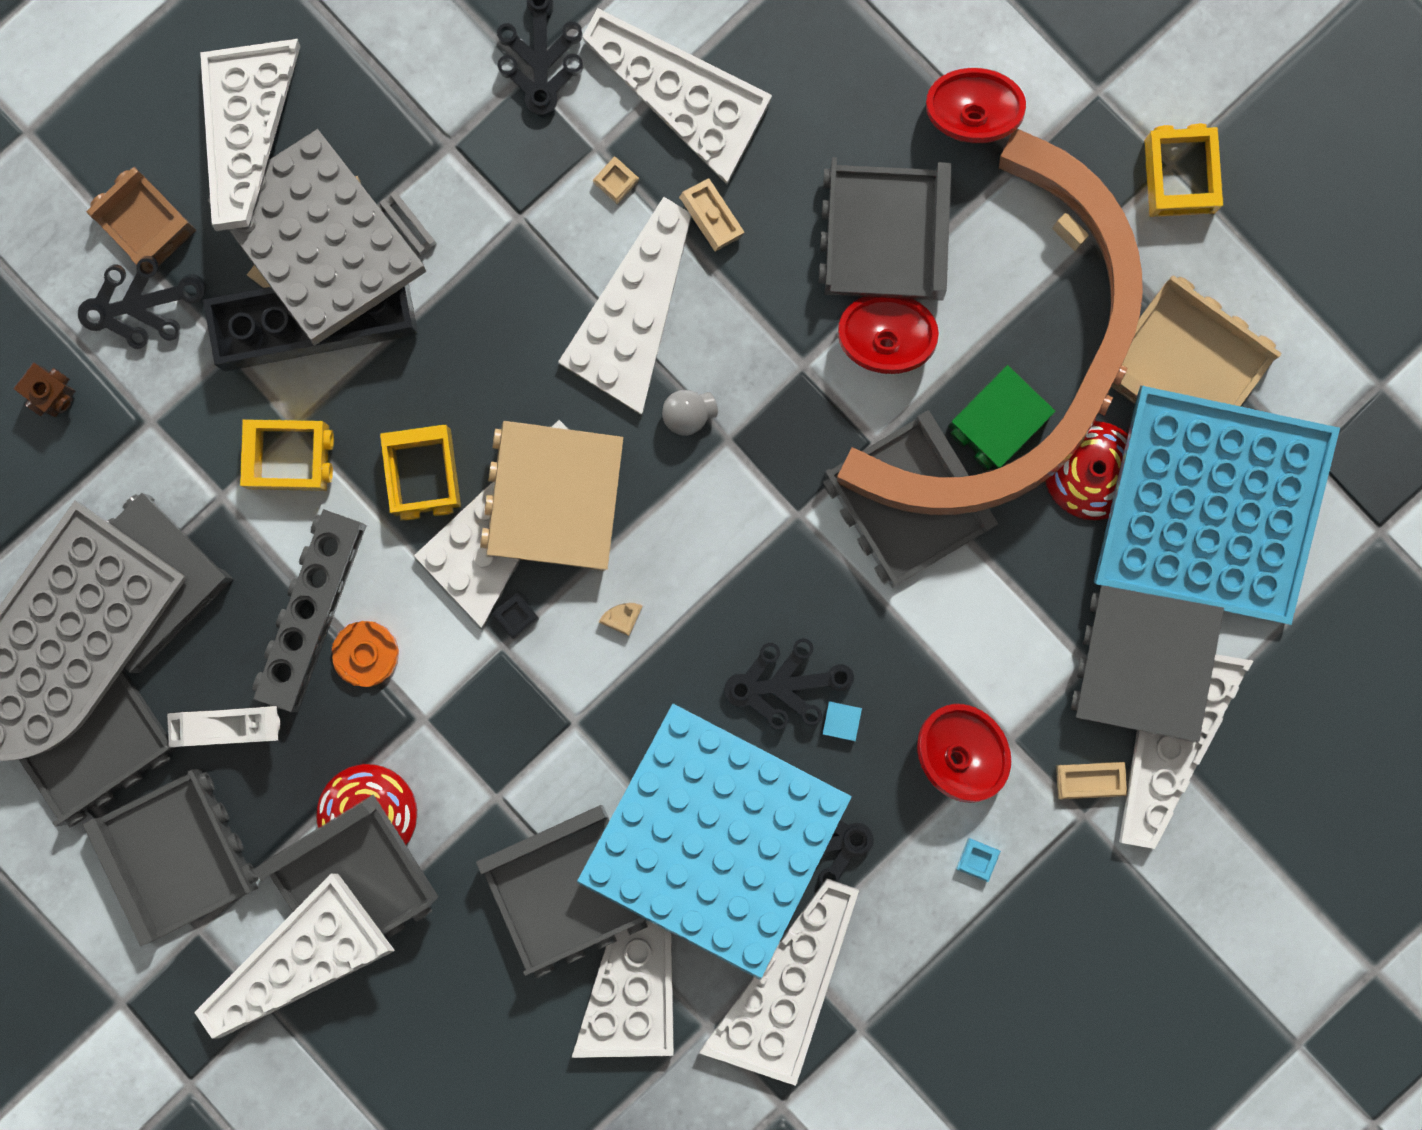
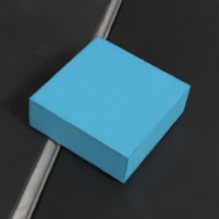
(842, 721)
(978, 859)

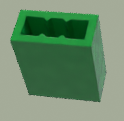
(1000, 419)

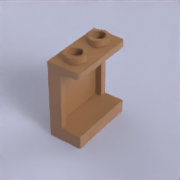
(140, 219)

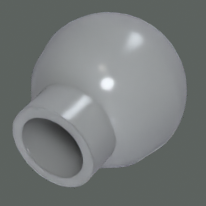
(688, 411)

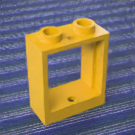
(1183, 204)
(415, 438)
(253, 455)

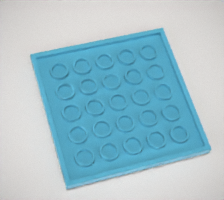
(1216, 504)
(715, 841)

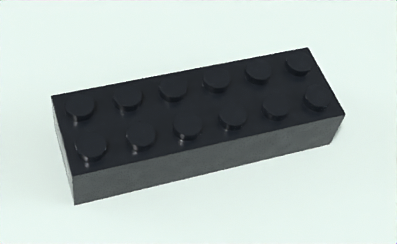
(259, 329)

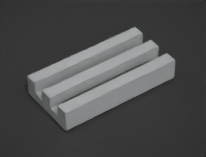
(385, 205)

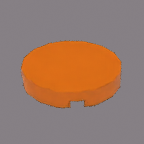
(365, 653)

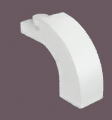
(223, 726)

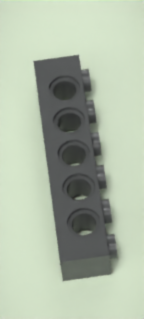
(302, 662)

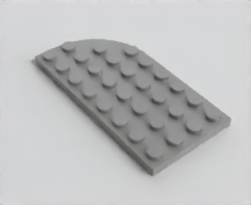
(74, 628)

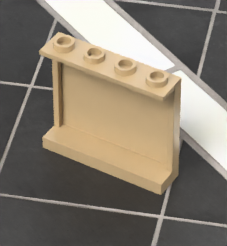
(1194, 348)
(552, 495)

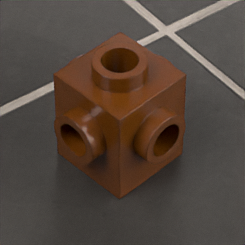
(45, 390)

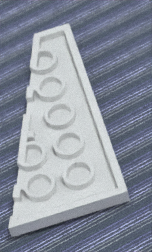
(695, 99)
(242, 112)
(626, 325)
(461, 564)
(1166, 763)
(309, 950)
(631, 999)
(777, 1015)

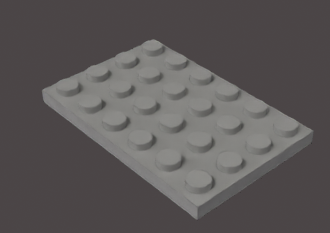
(323, 240)

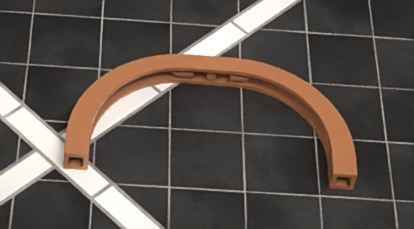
(1096, 206)

